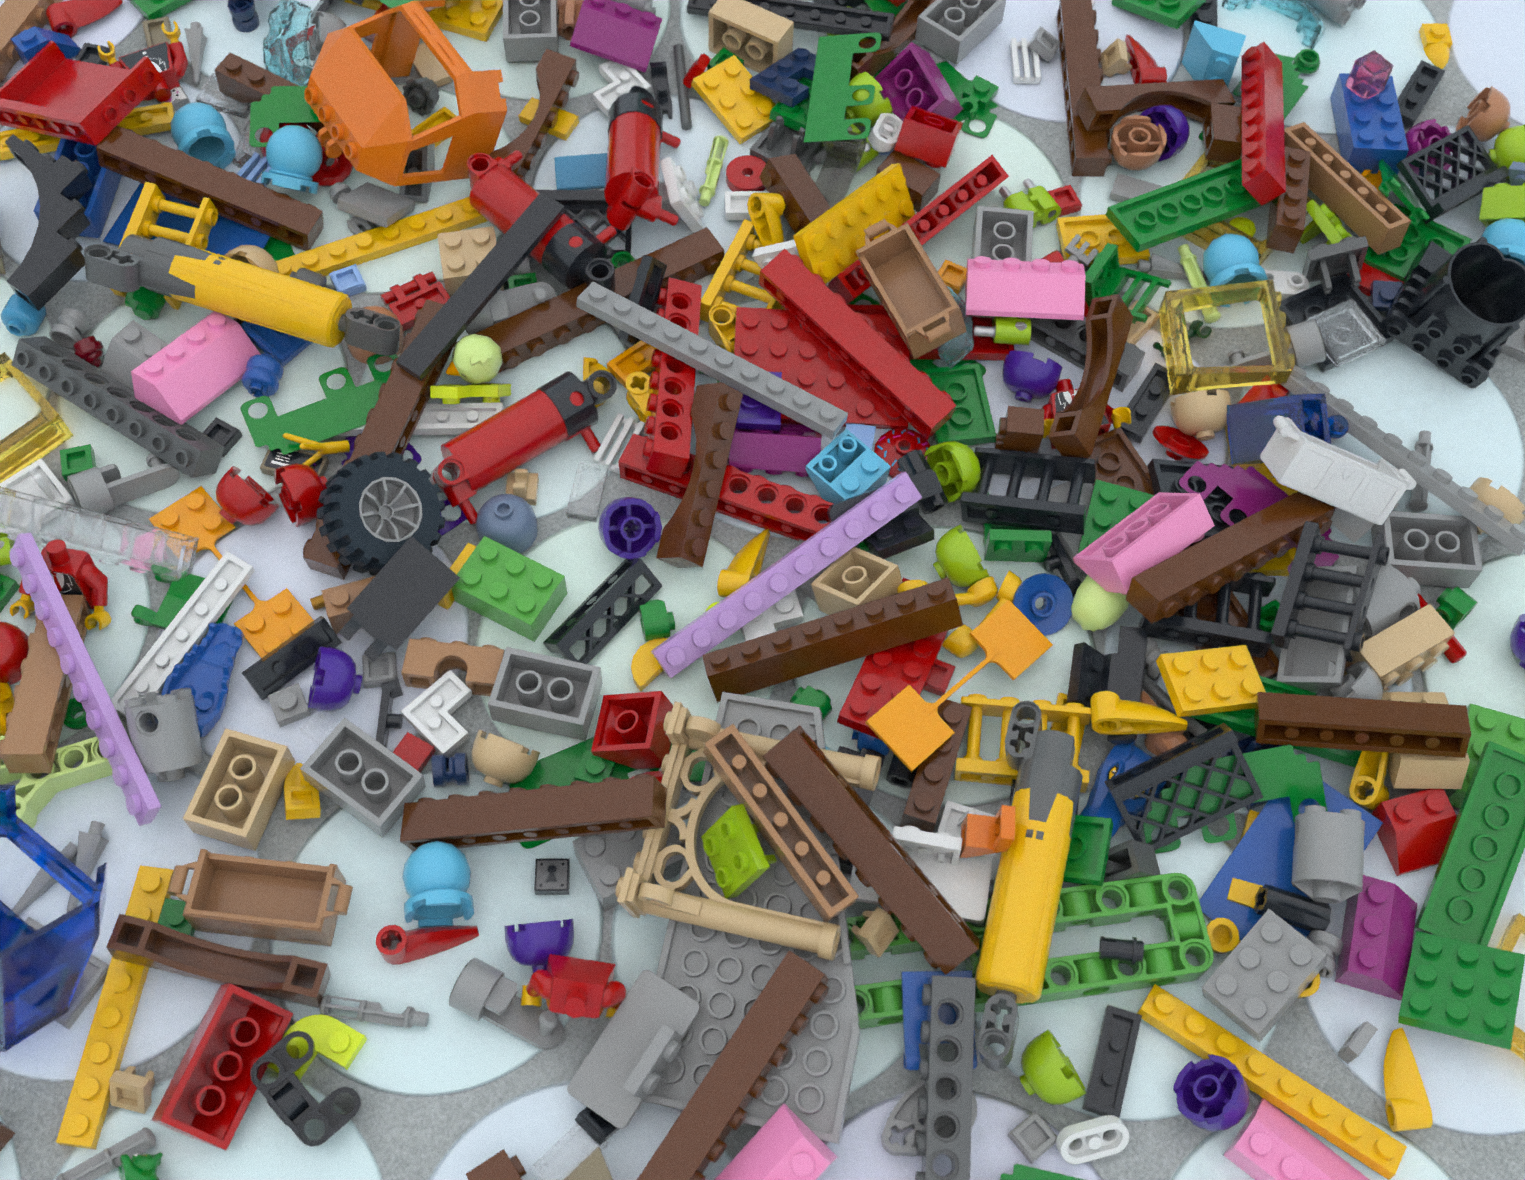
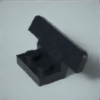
(904, 530)
(1111, 672)

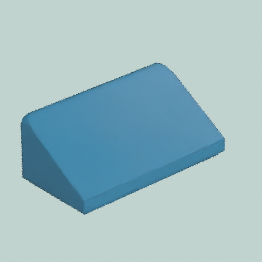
(580, 171)

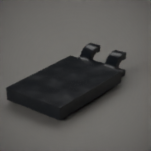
(399, 597)

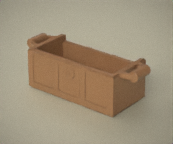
(910, 288)
(262, 898)

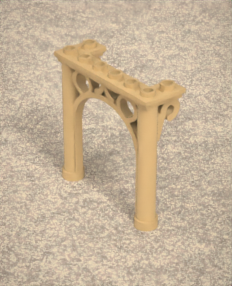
(641, 895)

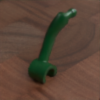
(1194, 330)

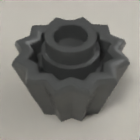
(421, 95)

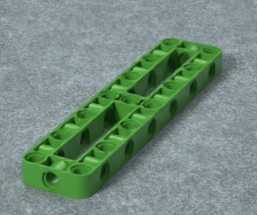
(1084, 973)

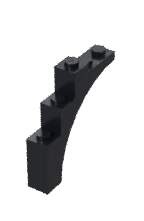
(54, 251)

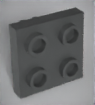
(782, 140)
(1336, 259)

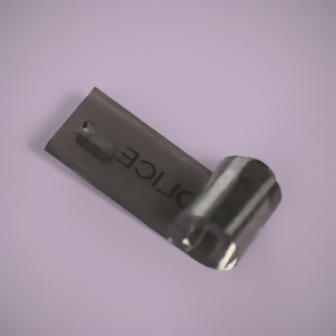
(839, 167)

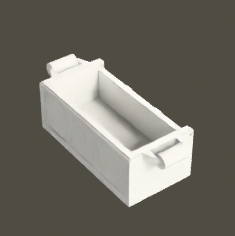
(1334, 473)

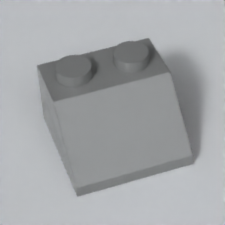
(129, 350)

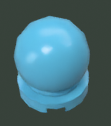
(203, 134)
(293, 158)
(1508, 237)
(1232, 261)
(437, 885)

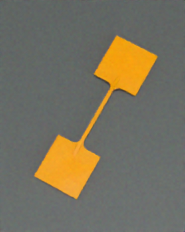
(270, 620)
(914, 726)

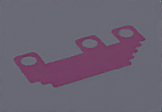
(1250, 493)

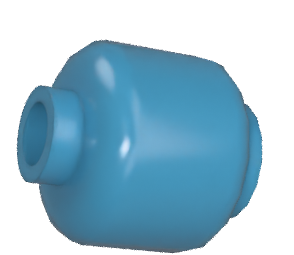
(21, 317)

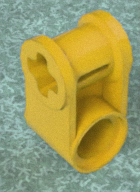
(722, 333)
(638, 393)

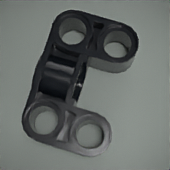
(290, 1097)

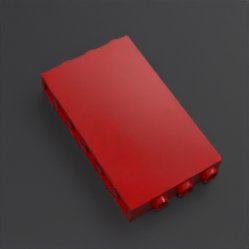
(73, 96)

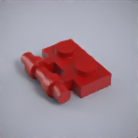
(406, 306)

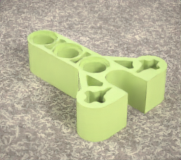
(35, 793)

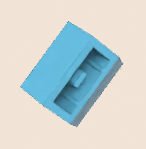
(846, 469)

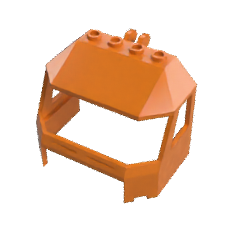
(370, 115)

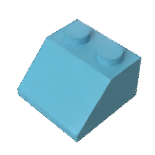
(1212, 52)

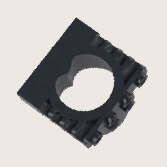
(1459, 308)

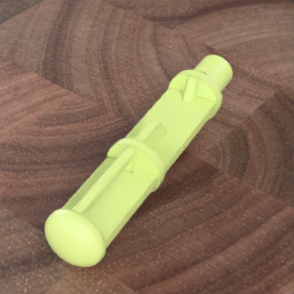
(713, 169)
(1196, 279)

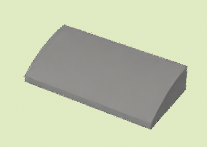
(1316, 663)

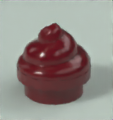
(89, 350)

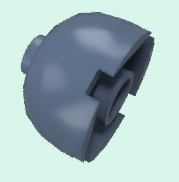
(508, 521)

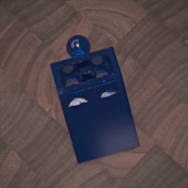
(1252, 425)

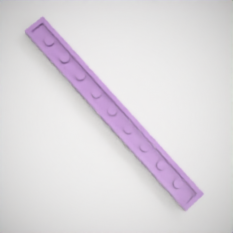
(786, 574)
(86, 682)

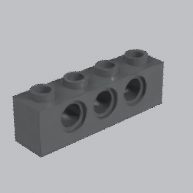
(1069, 342)

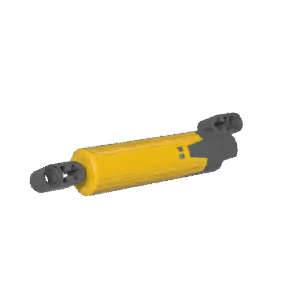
(241, 292)
(1027, 877)

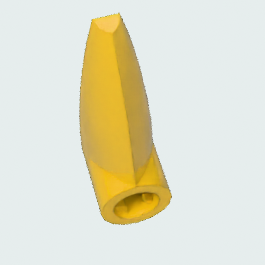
(765, 215)
(744, 565)
(1125, 717)
(1369, 775)
(1406, 1097)

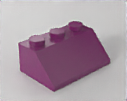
(616, 32)
(917, 82)
(774, 449)
(1377, 939)

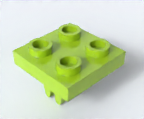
(1323, 221)
(735, 851)

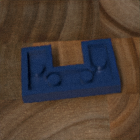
(781, 78)

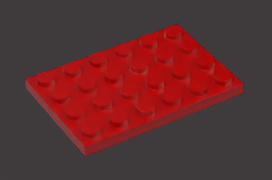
(782, 344)

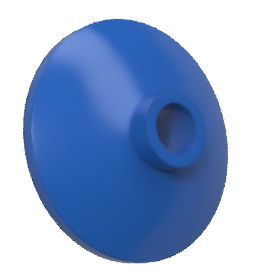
(1056, 605)

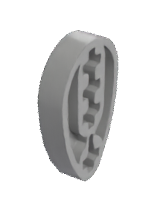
(906, 1116)

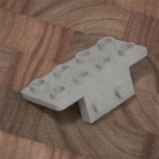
(634, 1049)

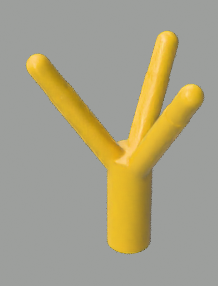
(322, 448)

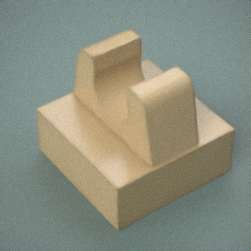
(1115, 59)
(523, 485)
(877, 931)
(131, 1090)

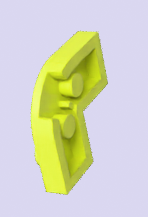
(453, 392)
(331, 1039)

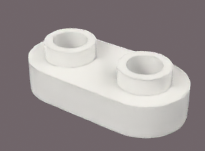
(885, 132)
(1288, 282)
(1091, 1141)

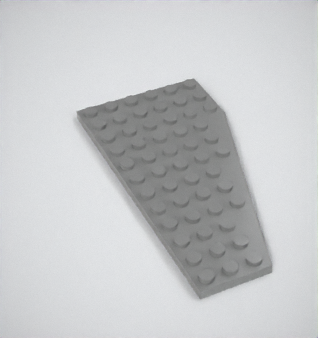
(731, 970)

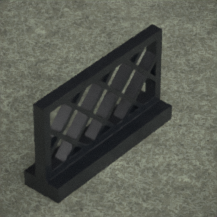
(1461, 188)
(589, 202)
(1175, 762)

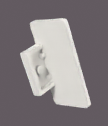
(960, 880)

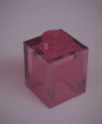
(1369, 75)

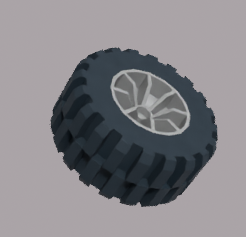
(376, 508)

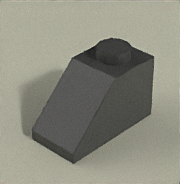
(419, 161)
(1131, 861)

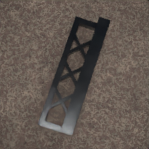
(596, 604)

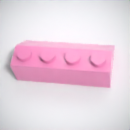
(1025, 288)
(194, 368)
(1145, 539)
(1280, 1149)
(781, 1152)

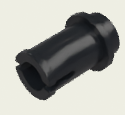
(1121, 949)

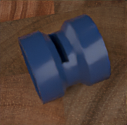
(243, 15)
(450, 769)

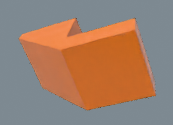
(987, 833)

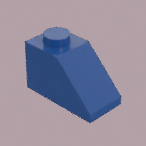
(31, 41)

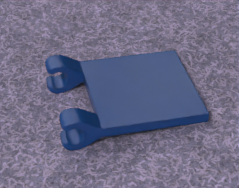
(914, 1013)

